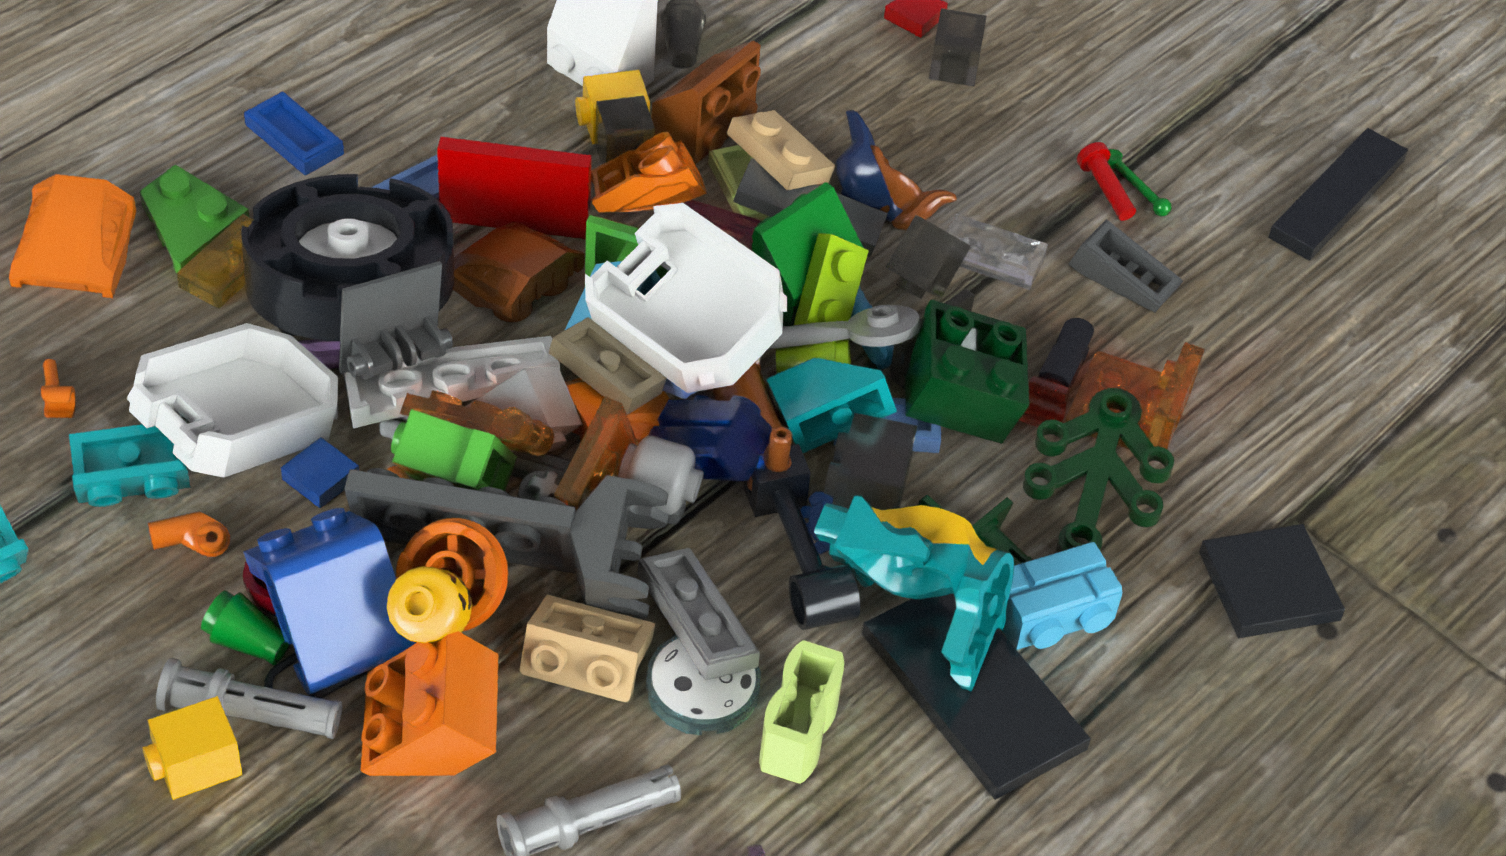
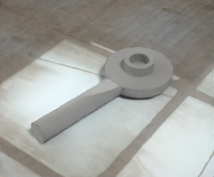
(871, 327)

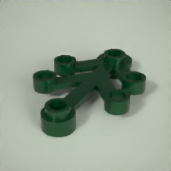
(1100, 464)

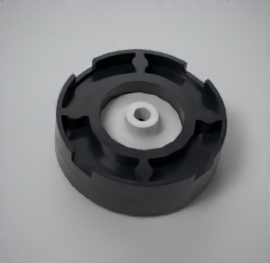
(335, 235)

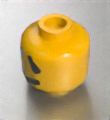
(428, 604)

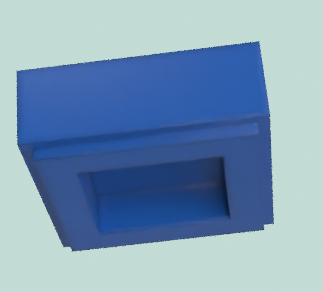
(318, 472)

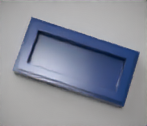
(294, 133)

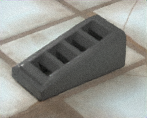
(1103, 260)

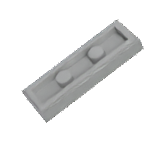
(698, 614)

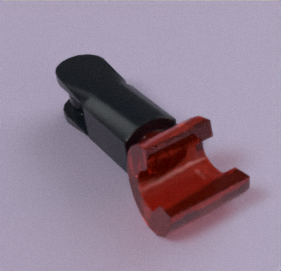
(1051, 388)

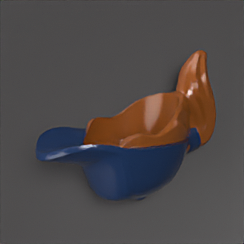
(871, 180)

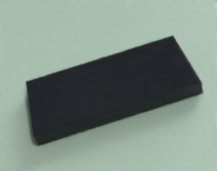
(1003, 727)

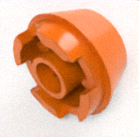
(468, 553)

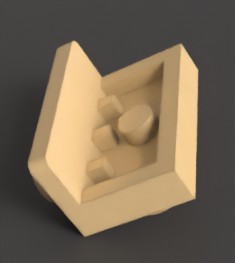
(781, 150)

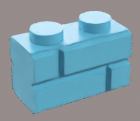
(1060, 597)

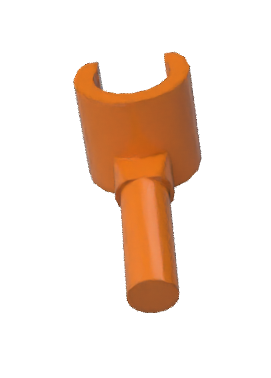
(59, 400)

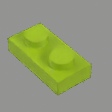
(831, 281)

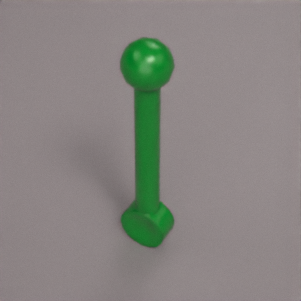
(1161, 206)

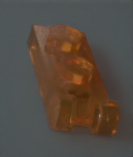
(509, 425)

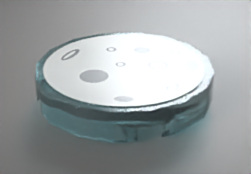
(691, 703)

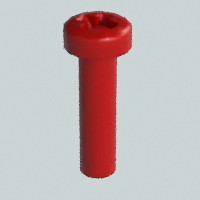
(1095, 160)

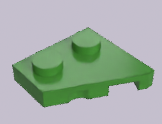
(187, 213)

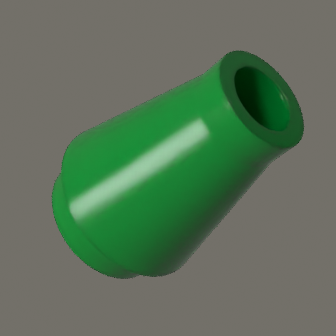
(243, 627)

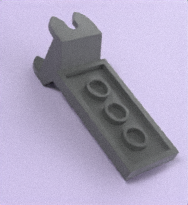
(530, 531)

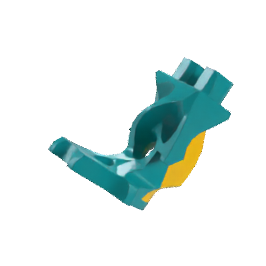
(923, 556)

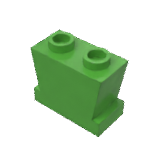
(451, 452)

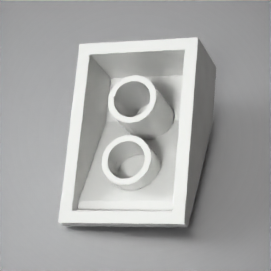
(602, 37)

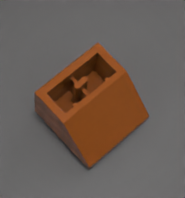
(708, 98)

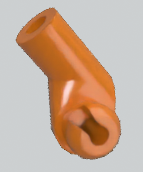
(192, 530)

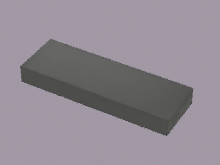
(766, 195)

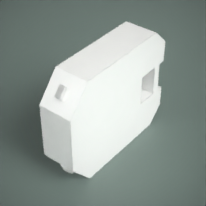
(705, 315)
(243, 392)

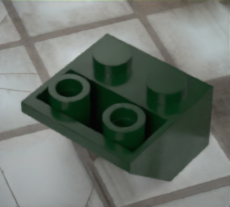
(968, 373)

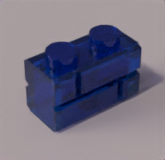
(720, 433)

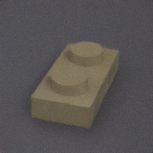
(607, 365)

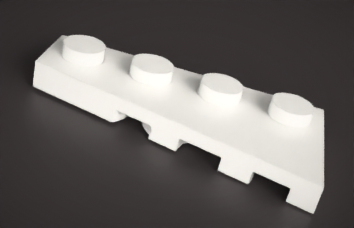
(461, 372)

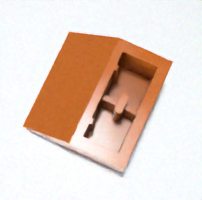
(431, 709)

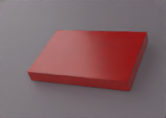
(511, 183)

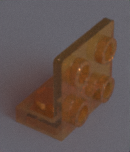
(1159, 393)

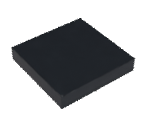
(1271, 581)

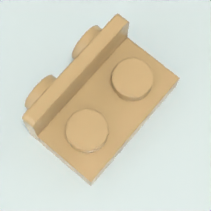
(585, 647)

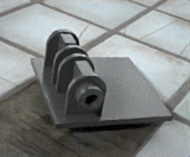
(392, 322)

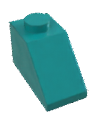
(823, 396)

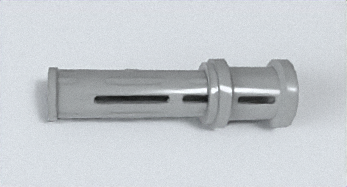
(280, 708)
(564, 820)

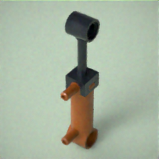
(781, 486)

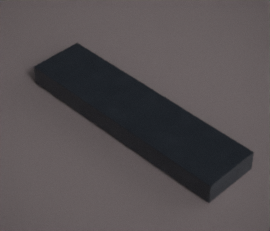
(1338, 194)

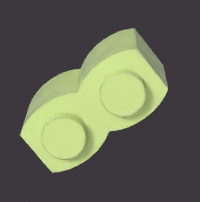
(801, 711)

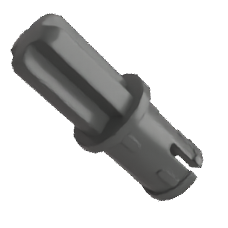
(538, 485)

